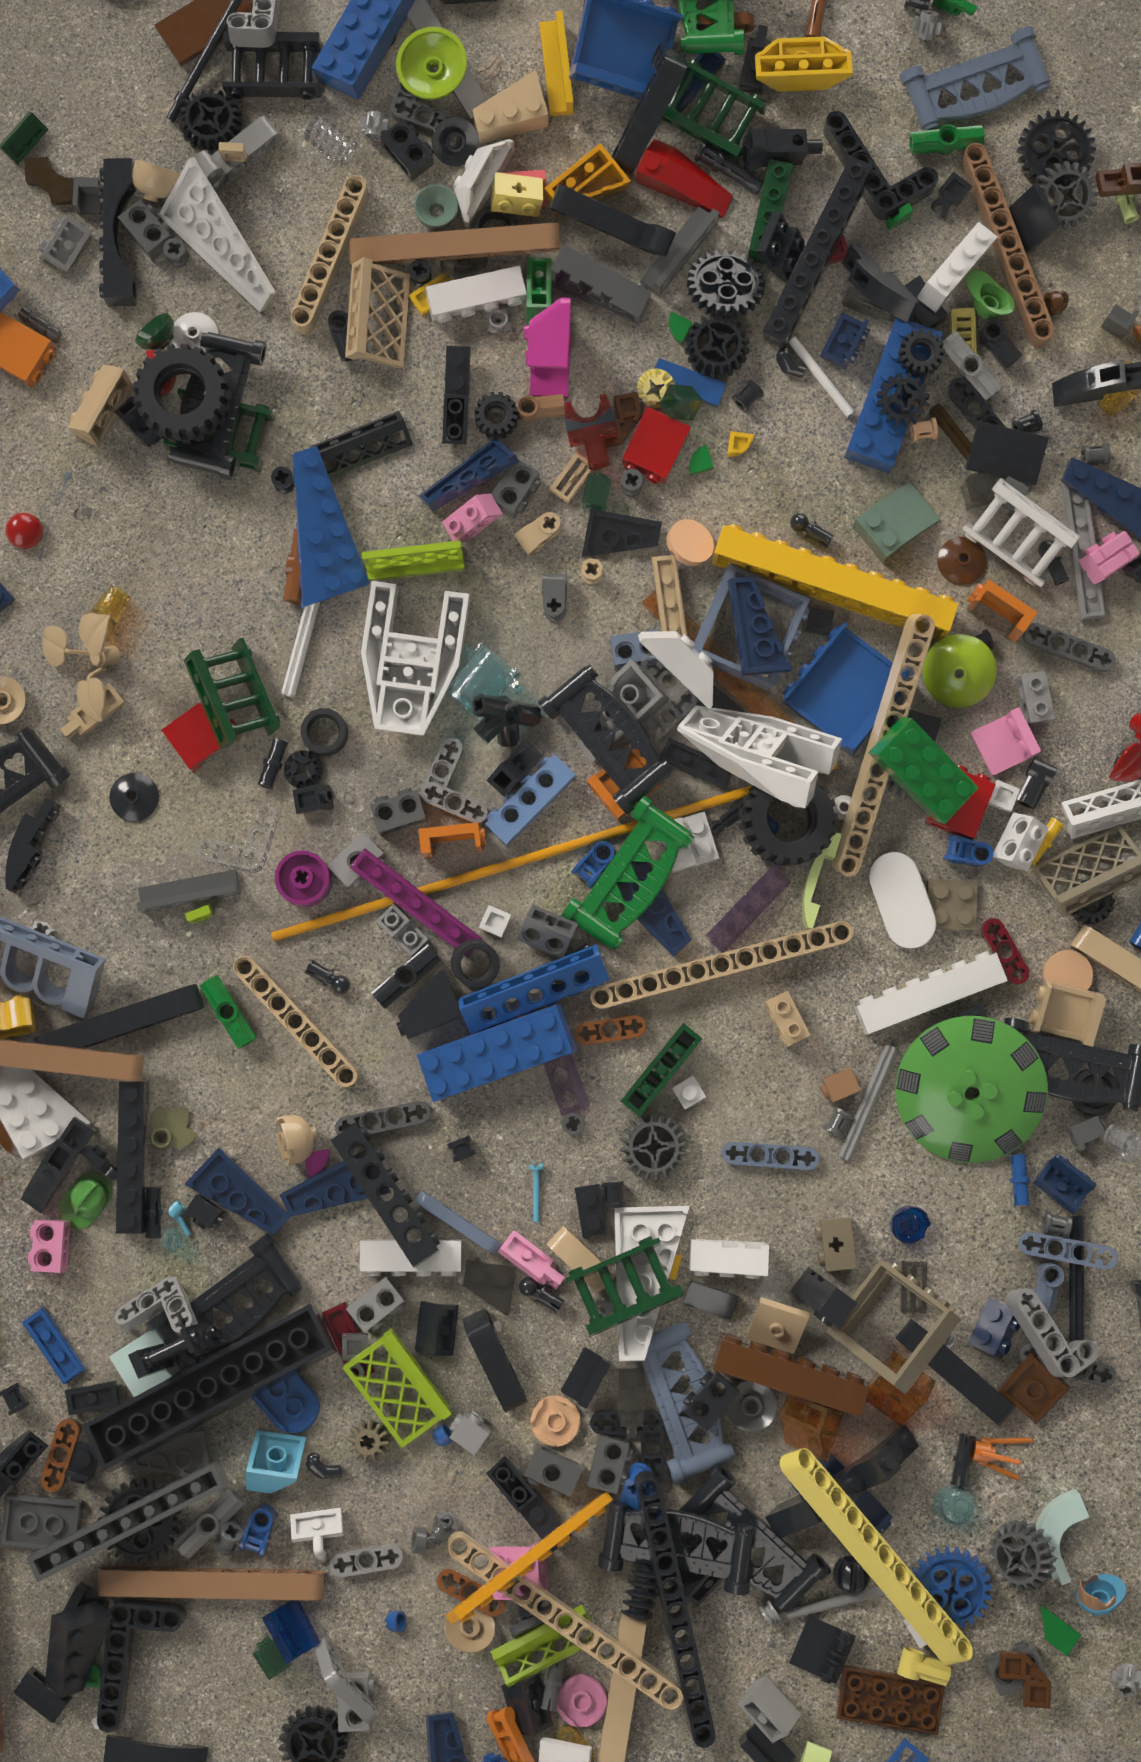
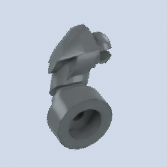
(441, 1528)

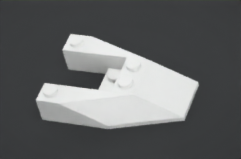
(405, 671)
(764, 750)

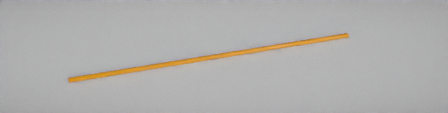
(508, 864)

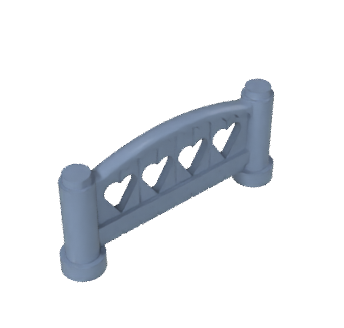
(1021, 56)
(690, 1455)

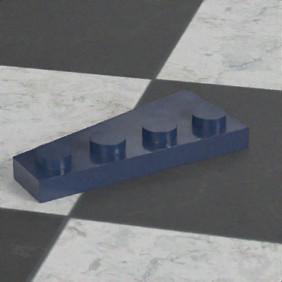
(475, 470)
(660, 916)
(328, 1189)

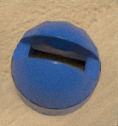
(441, 1435)
(396, 1621)

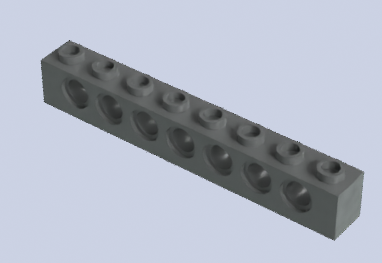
(127, 1520)

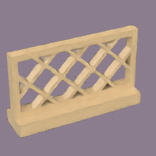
(359, 313)

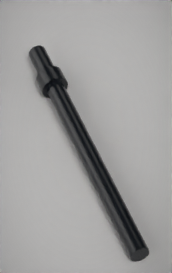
(202, 62)

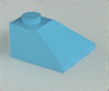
(274, 1461)

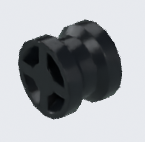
(461, 1149)

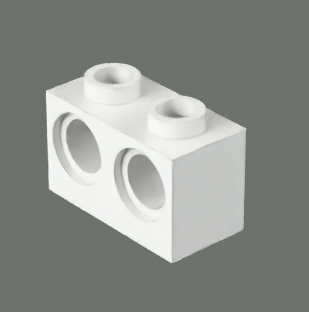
(1020, 841)

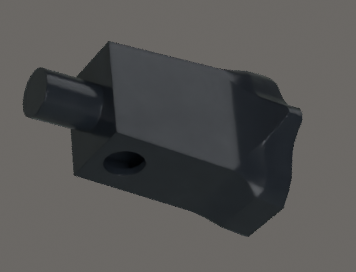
(777, 144)

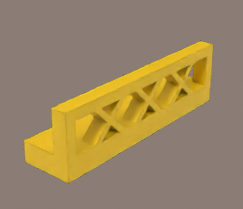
(556, 66)

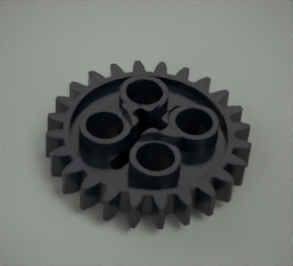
(1045, 132)
(726, 283)
(158, 1533)

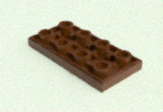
(191, 27)
(889, 1700)

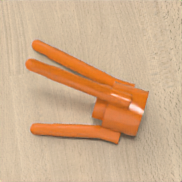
(985, 1454)

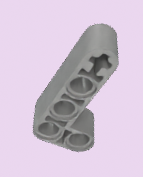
(255, 28)
(257, 139)
(1047, 1329)

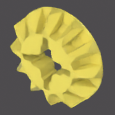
(644, 384)

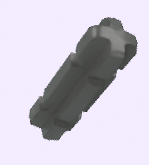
(39, 324)

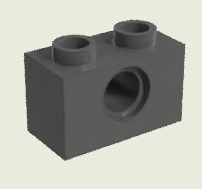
(545, 1458)

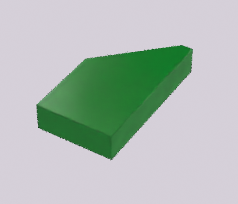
(955, 7)
(1058, 1632)

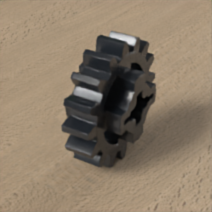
(912, 397)

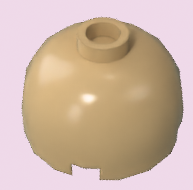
(153, 180)
(295, 1138)

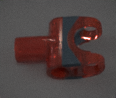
(592, 432)

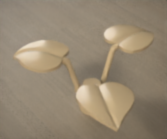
(93, 632)

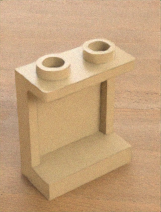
(1067, 1011)

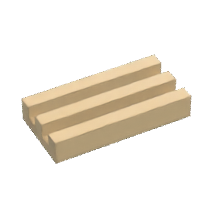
(561, 494)

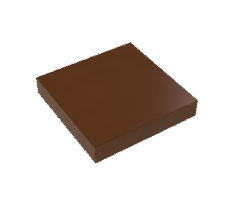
(1033, 1388)

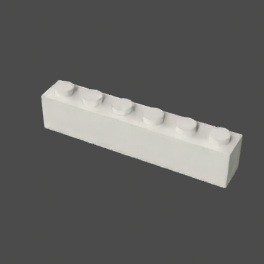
(931, 993)

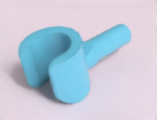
(175, 1211)

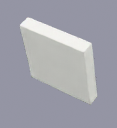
(561, 1751)

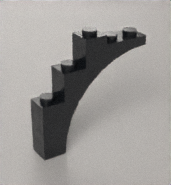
(868, 1471)

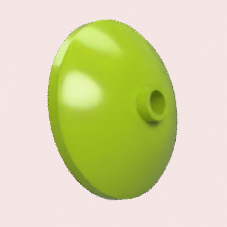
(430, 49)
(963, 653)

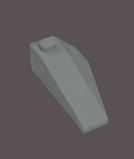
(637, 693)

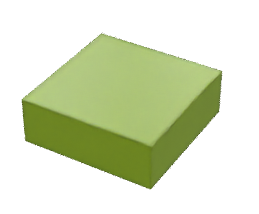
(199, 914)

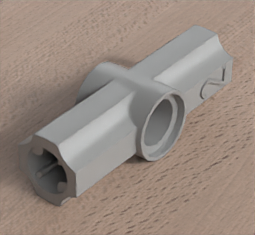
(981, 378)
(198, 1534)

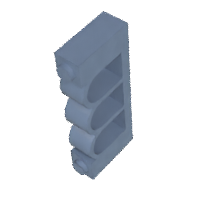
(83, 978)

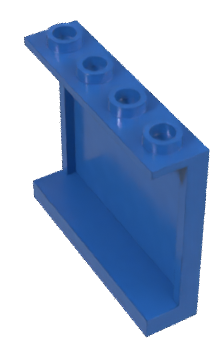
(619, 43)
(842, 688)

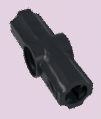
(393, 988)

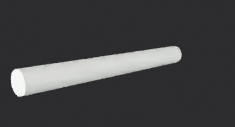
(821, 377)

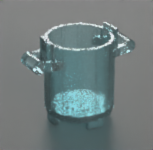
(482, 674)

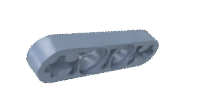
(770, 1153)
(458, 1222)
(1068, 1250)

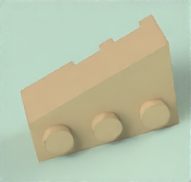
(512, 111)

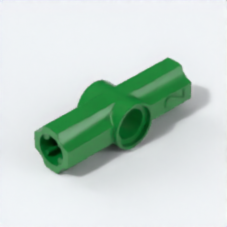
(931, 140)
(220, 998)

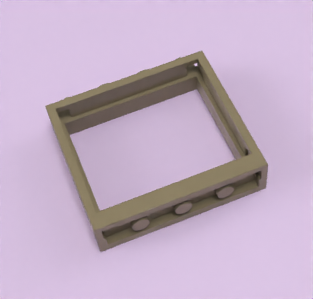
(928, 1347)

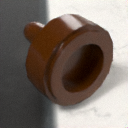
(1055, 303)

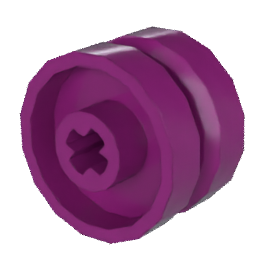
(291, 870)

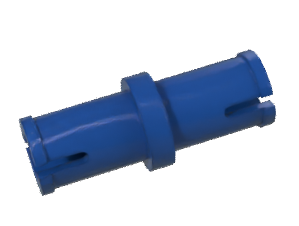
(1020, 1179)

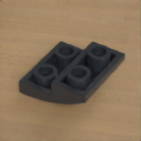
(780, 246)

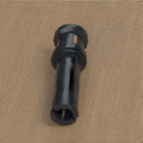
(716, 165)

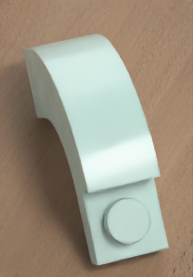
(1055, 1519)

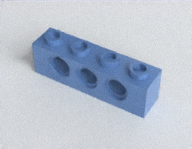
(507, 831)

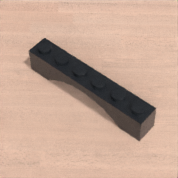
(118, 187)
(132, 1123)

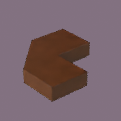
(628, 414)
(1019, 1666)

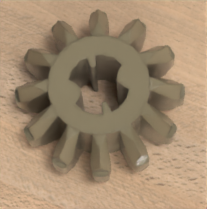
(366, 1449)

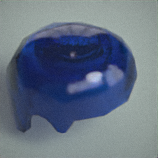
(909, 1224)

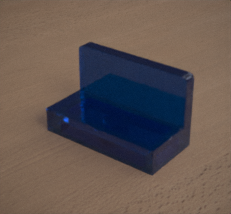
(291, 1630)

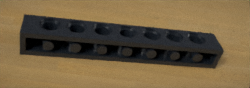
(817, 252)

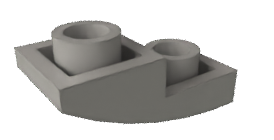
(402, 930)

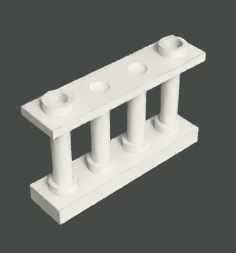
(1023, 508)

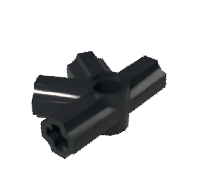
(503, 718)

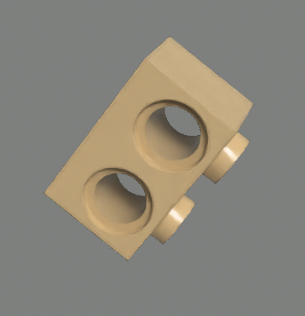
(786, 1019)

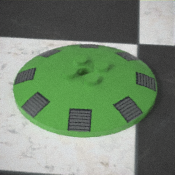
(962, 1056)

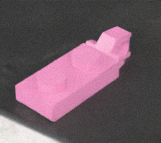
(531, 1260)

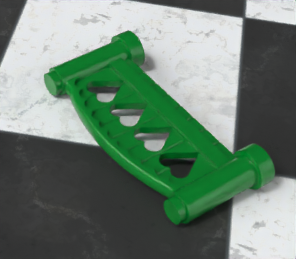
(716, 38)
(651, 826)

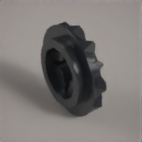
(291, 768)

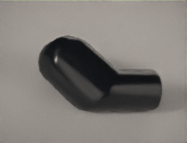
(787, 364)
(320, 1470)

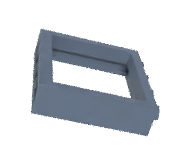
(770, 590)

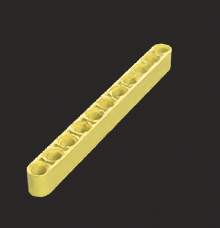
(876, 1556)

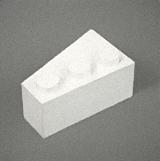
(729, 1258)

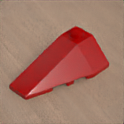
(675, 175)

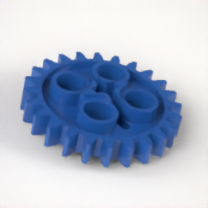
(973, 1591)

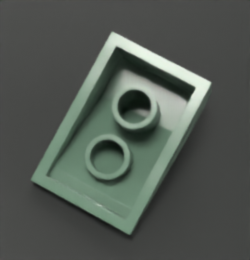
(895, 522)

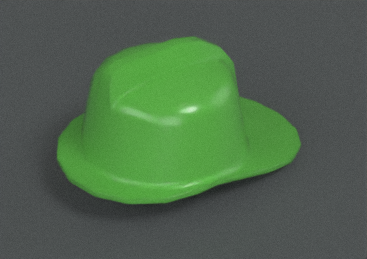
(988, 296)
(85, 1200)

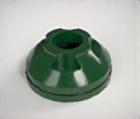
(156, 333)

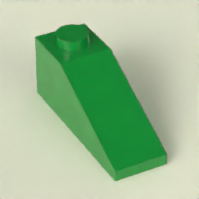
(538, 286)

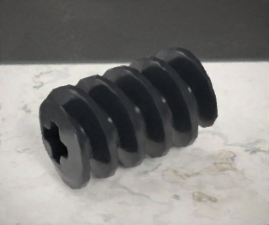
(642, 1593)

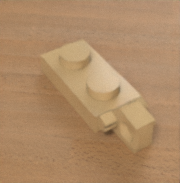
(82, 723)

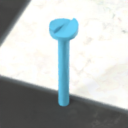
(536, 1174)

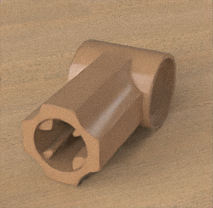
(545, 407)

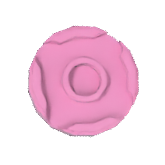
(582, 1700)

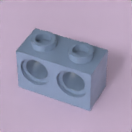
(631, 642)

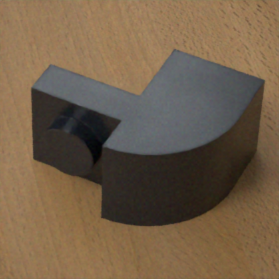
(131, 418)
(515, 768)

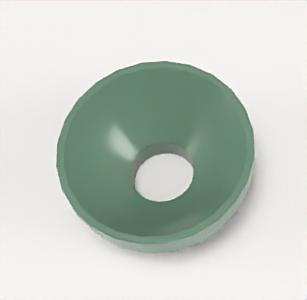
(436, 196)

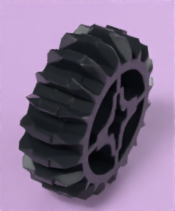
(198, 133)
(709, 328)
(307, 1733)

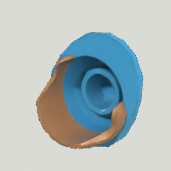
(1100, 1594)

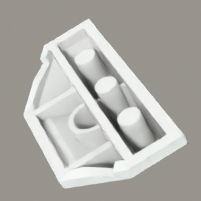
(475, 184)
(682, 661)

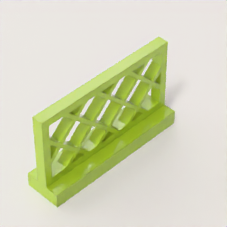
(414, 560)
(414, 1373)

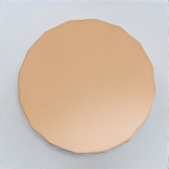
(690, 542)
(1069, 969)
(555, 1421)

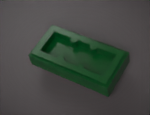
(23, 138)

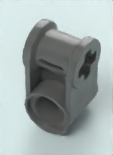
(554, 593)

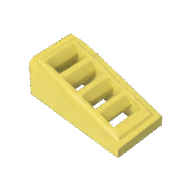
(962, 314)

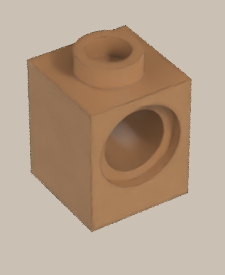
(839, 1085)

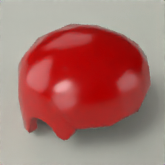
(24, 530)

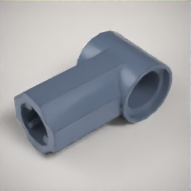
(1048, 1289)

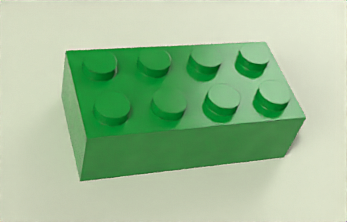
(923, 770)

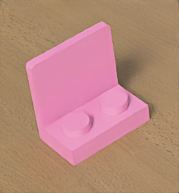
(1005, 742)
(537, 1574)

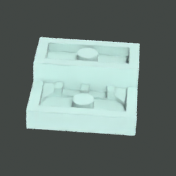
(124, 1367)

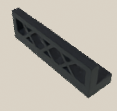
(364, 436)

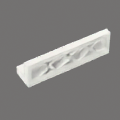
(1106, 817)

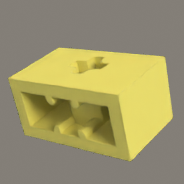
(516, 194)

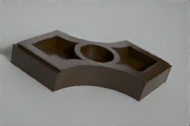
(40, 173)

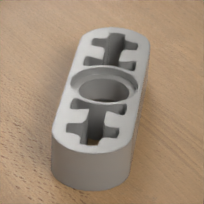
(347, 1557)

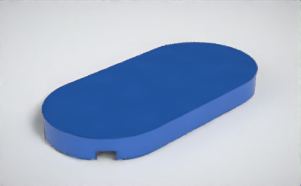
(291, 1403)

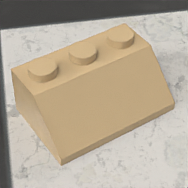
(97, 407)

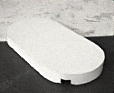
(903, 900)

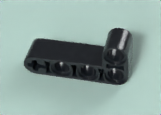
(494, 1360)

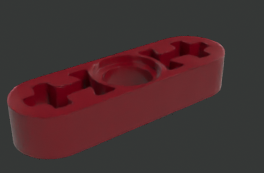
(1002, 931)

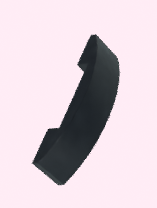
(126, 1750)

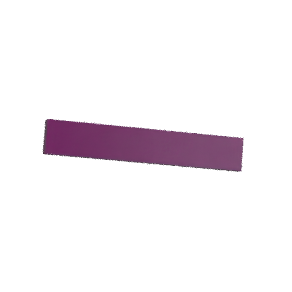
(412, 900)

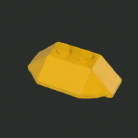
(803, 64)

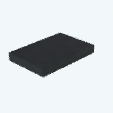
(1006, 452)

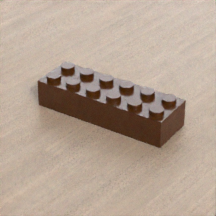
(789, 1375)

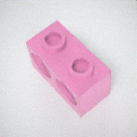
(472, 517)
(57, 1246)

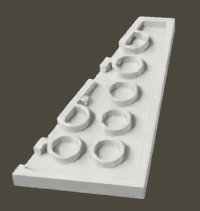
(206, 226)
(32, 1111)
(630, 1227)

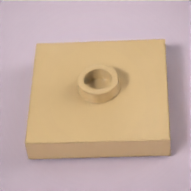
(777, 1325)

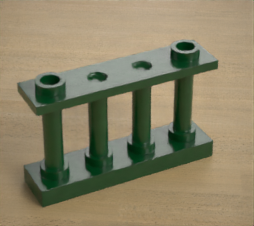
(710, 134)
(249, 458)
(216, 709)
(620, 1311)

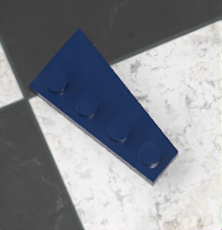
(1109, 493)
(755, 636)
(234, 1189)
(444, 1738)

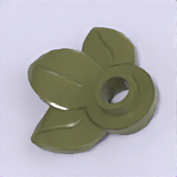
(173, 1125)

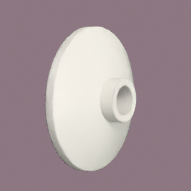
(189, 322)

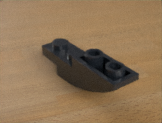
(879, 287)
(1095, 382)
(456, 395)
(22, 851)
(57, 1164)
(18, 1459)
(525, 1498)

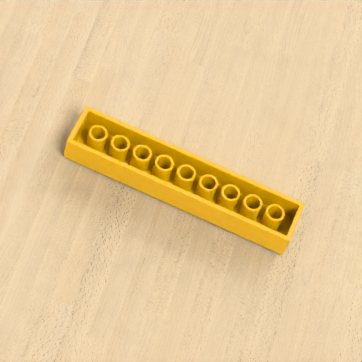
(831, 581)

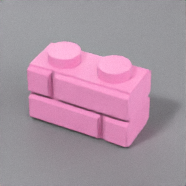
(1109, 557)

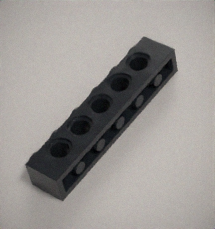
(345, 1145)

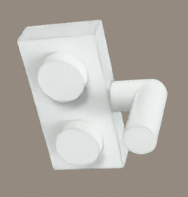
(316, 1527)

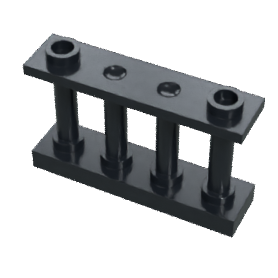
(284, 43)
(161, 1356)

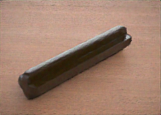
(951, 429)

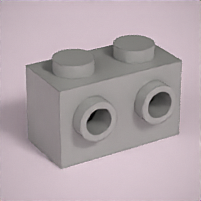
(469, 1430)
(769, 1709)

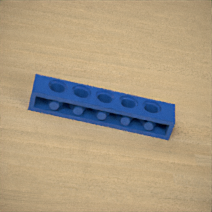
(539, 978)

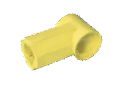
(916, 1665)

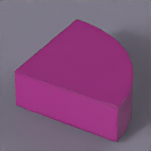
(316, 1162)

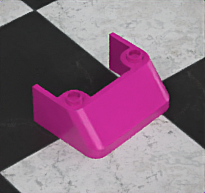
(549, 349)

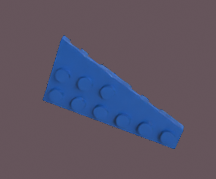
(324, 542)

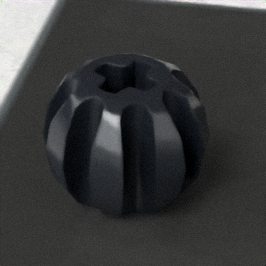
(850, 1575)

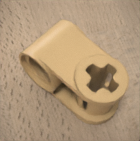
(535, 536)

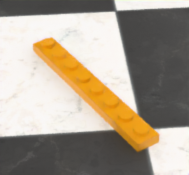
(522, 1565)

